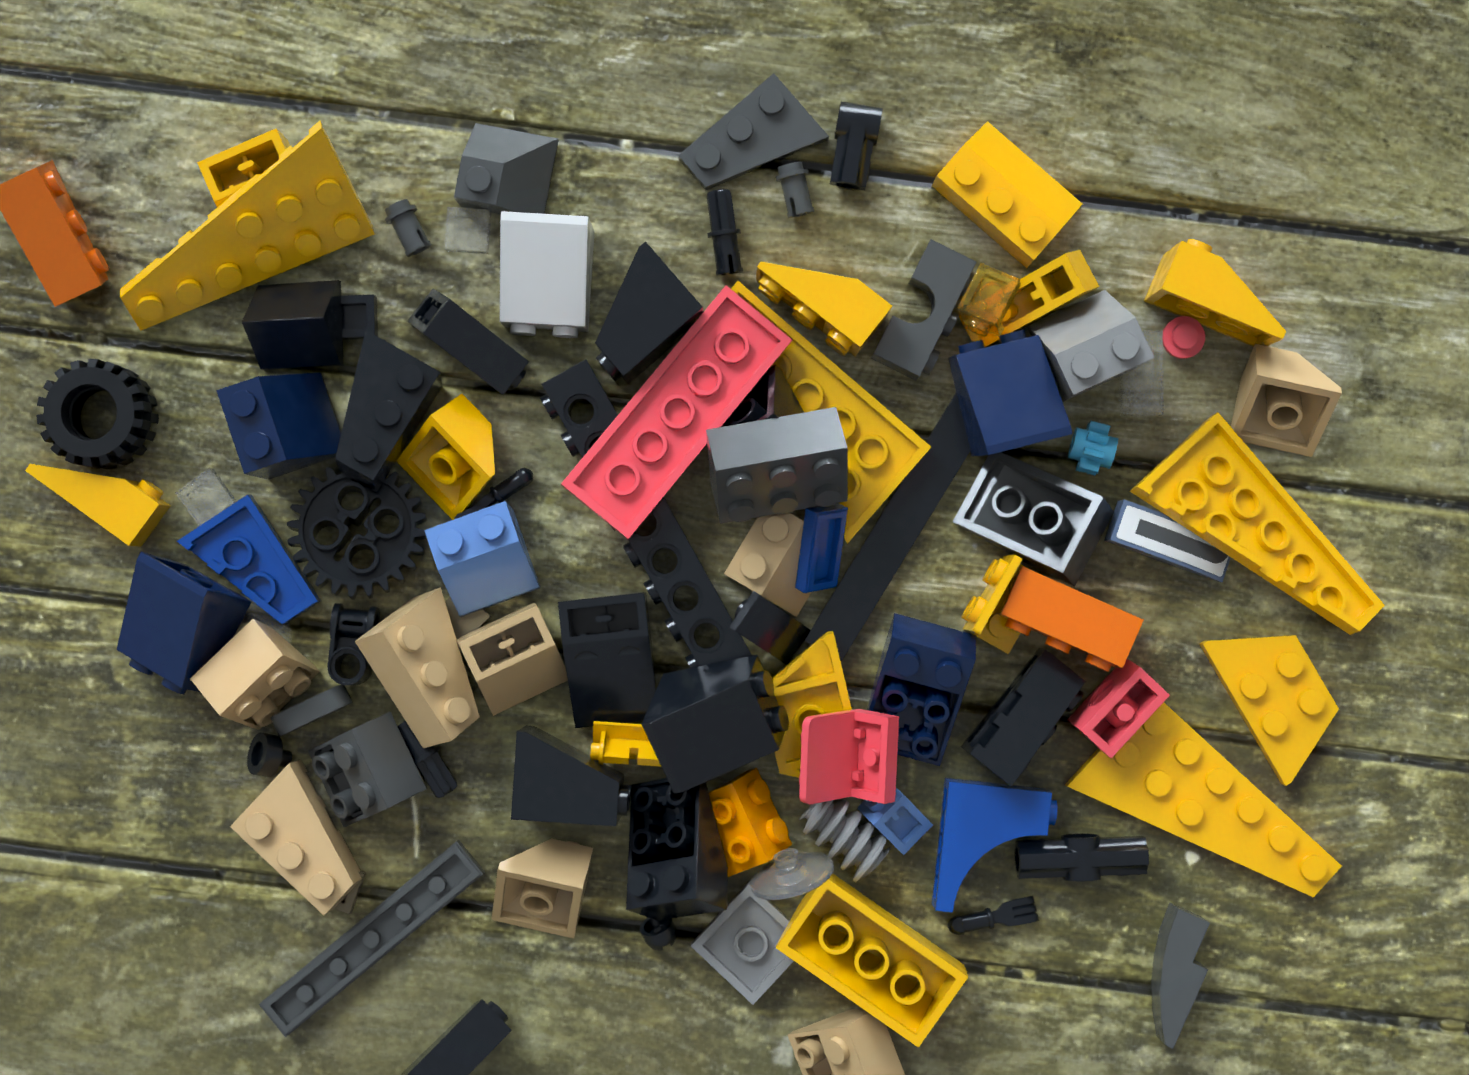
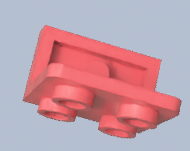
(849, 756)

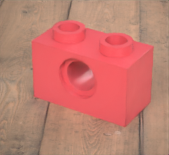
(1118, 707)

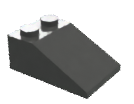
(1035, 516)

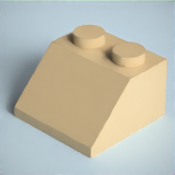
(770, 561)

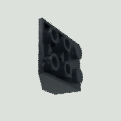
(608, 658)
(674, 853)

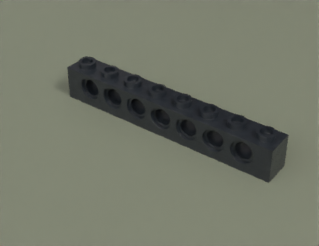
(582, 385)

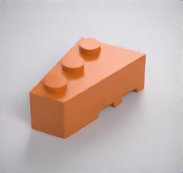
(52, 233)
(1070, 619)

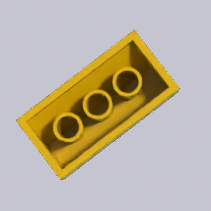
(872, 958)

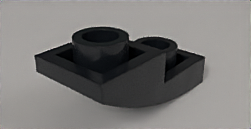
(769, 627)

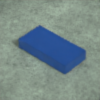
(821, 548)

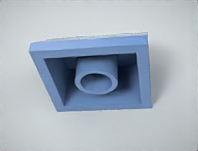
(482, 558)

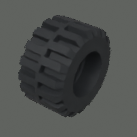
(64, 409)

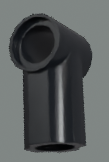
(855, 135)

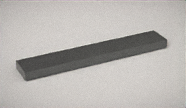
(372, 938)

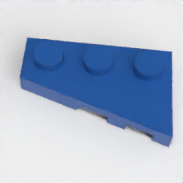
(254, 559)

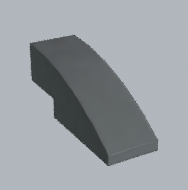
(1175, 972)

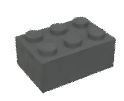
(778, 465)

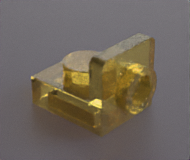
(988, 300)

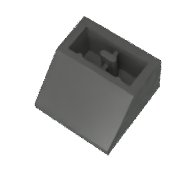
(366, 770)

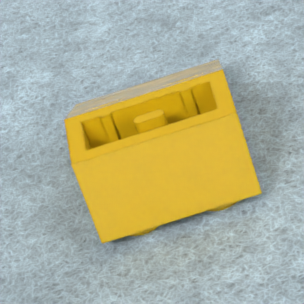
(833, 303)

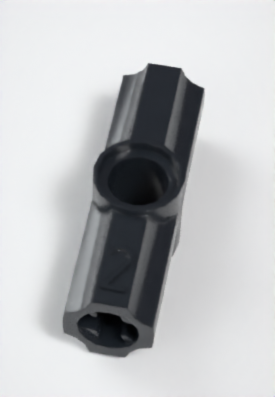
(1081, 857)

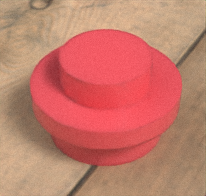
(1183, 337)

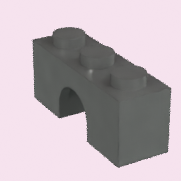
(910, 346)

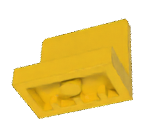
(984, 611)

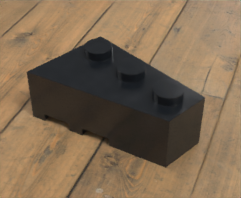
(383, 410)

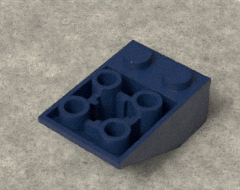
(923, 683)

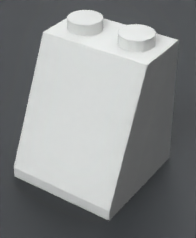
(545, 273)

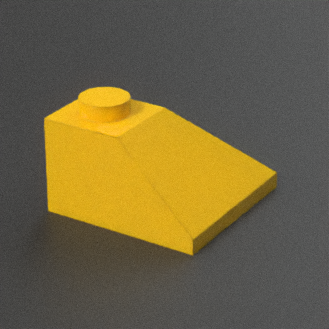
(452, 455)

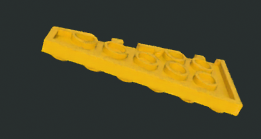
(1241, 509)

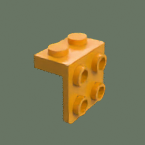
(748, 822)

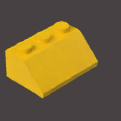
(1006, 194)

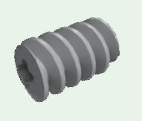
(846, 836)

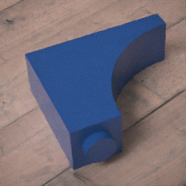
(976, 820)

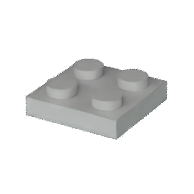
(743, 944)

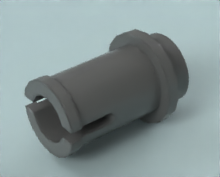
(795, 189)
(407, 227)

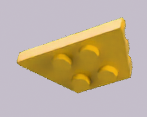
(807, 688)
(1275, 695)

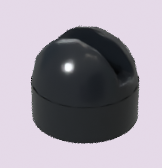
(655, 939)

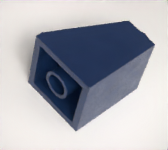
(1007, 394)
(281, 423)
(176, 620)

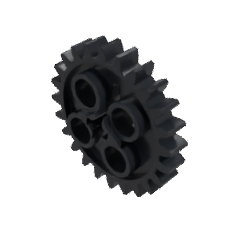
(391, 550)

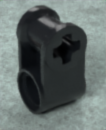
(343, 641)

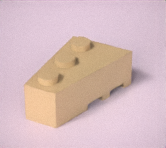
(422, 668)
(299, 839)

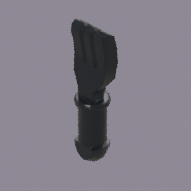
(502, 491)
(1009, 914)

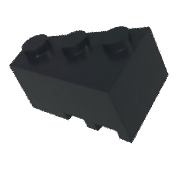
(1024, 716)

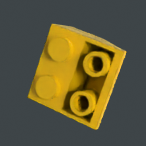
(237, 165)

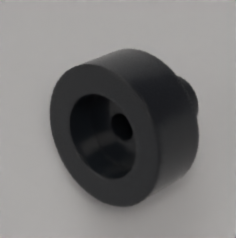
(267, 755)

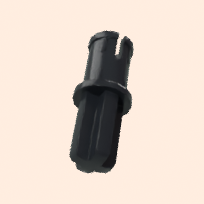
(724, 232)
(429, 763)

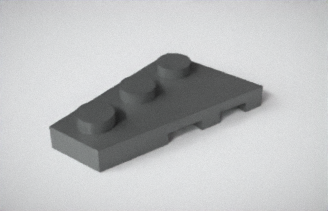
(754, 133)

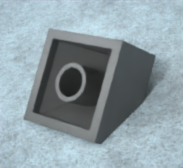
(506, 170)

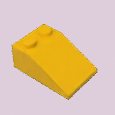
(1207, 289)

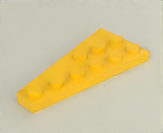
(263, 229)
(878, 442)
(1192, 791)

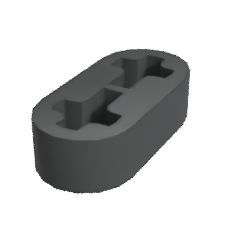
(311, 710)

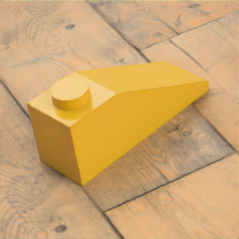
(1045, 292)
(119, 505)

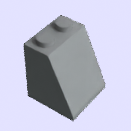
(1091, 343)

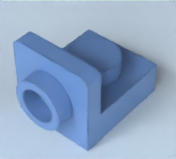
(897, 821)

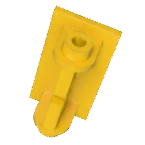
(620, 742)

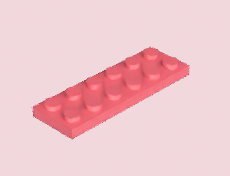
(669, 415)

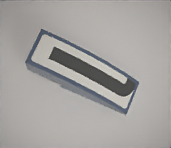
(1164, 540)

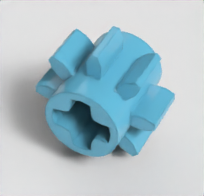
(1093, 448)

